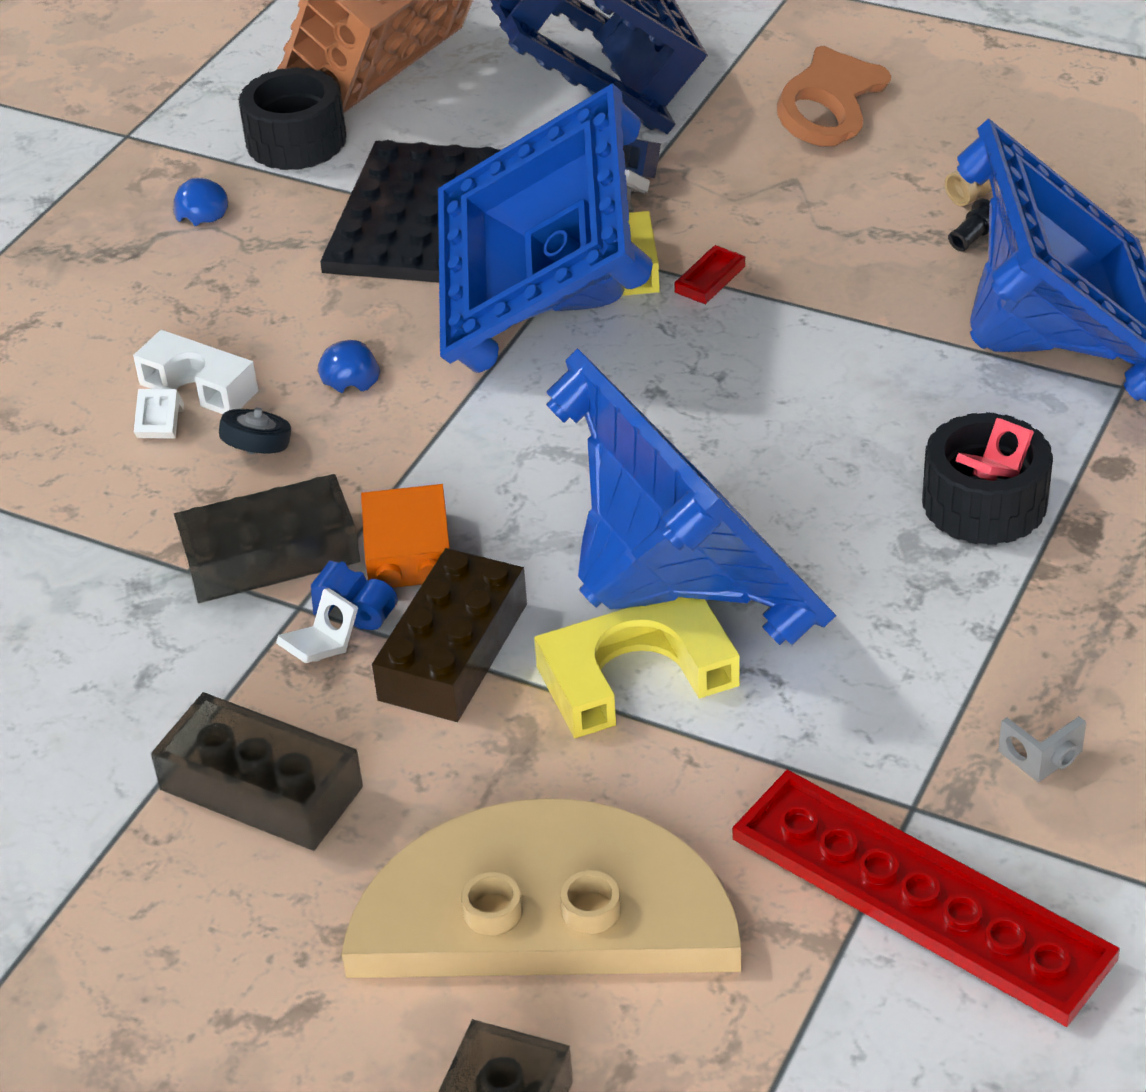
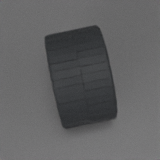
(292, 118)
(983, 508)

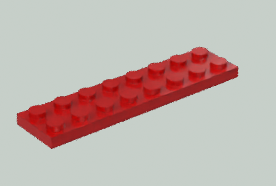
(928, 897)

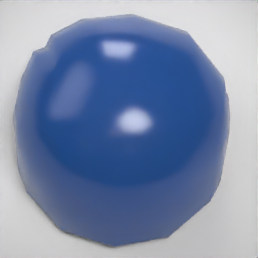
(200, 201)
(348, 365)

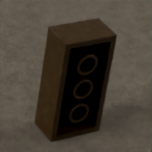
(450, 634)

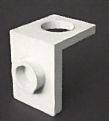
(322, 638)

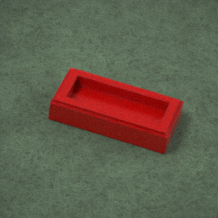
(709, 274)

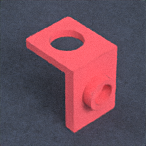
(993, 461)

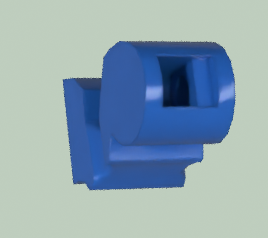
(372, 597)

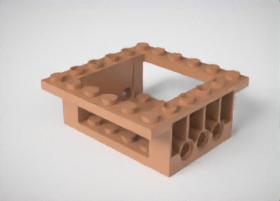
(368, 39)

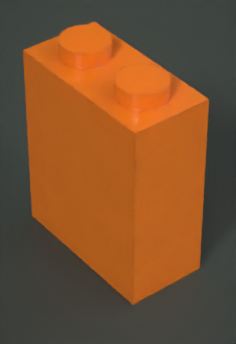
(404, 533)

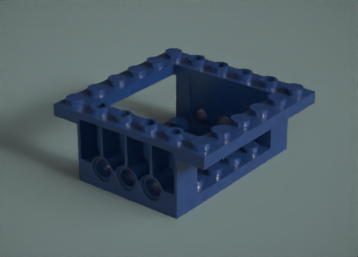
(643, 39)

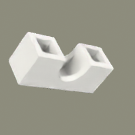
(221, 378)

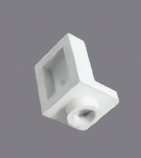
(157, 412)

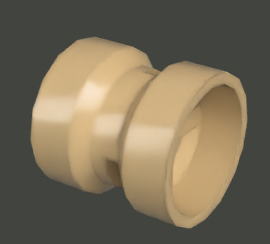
(963, 192)

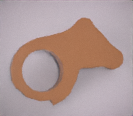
(835, 83)

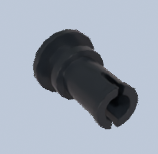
(973, 227)

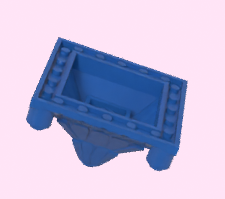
(538, 229)
(1054, 265)
(662, 524)

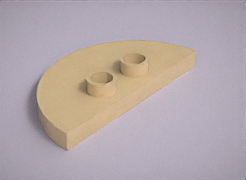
(543, 894)

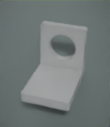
(1043, 757)

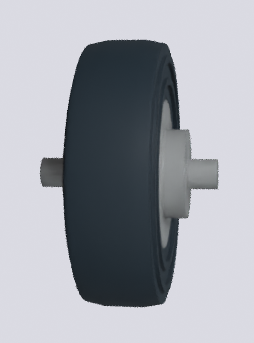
(254, 431)

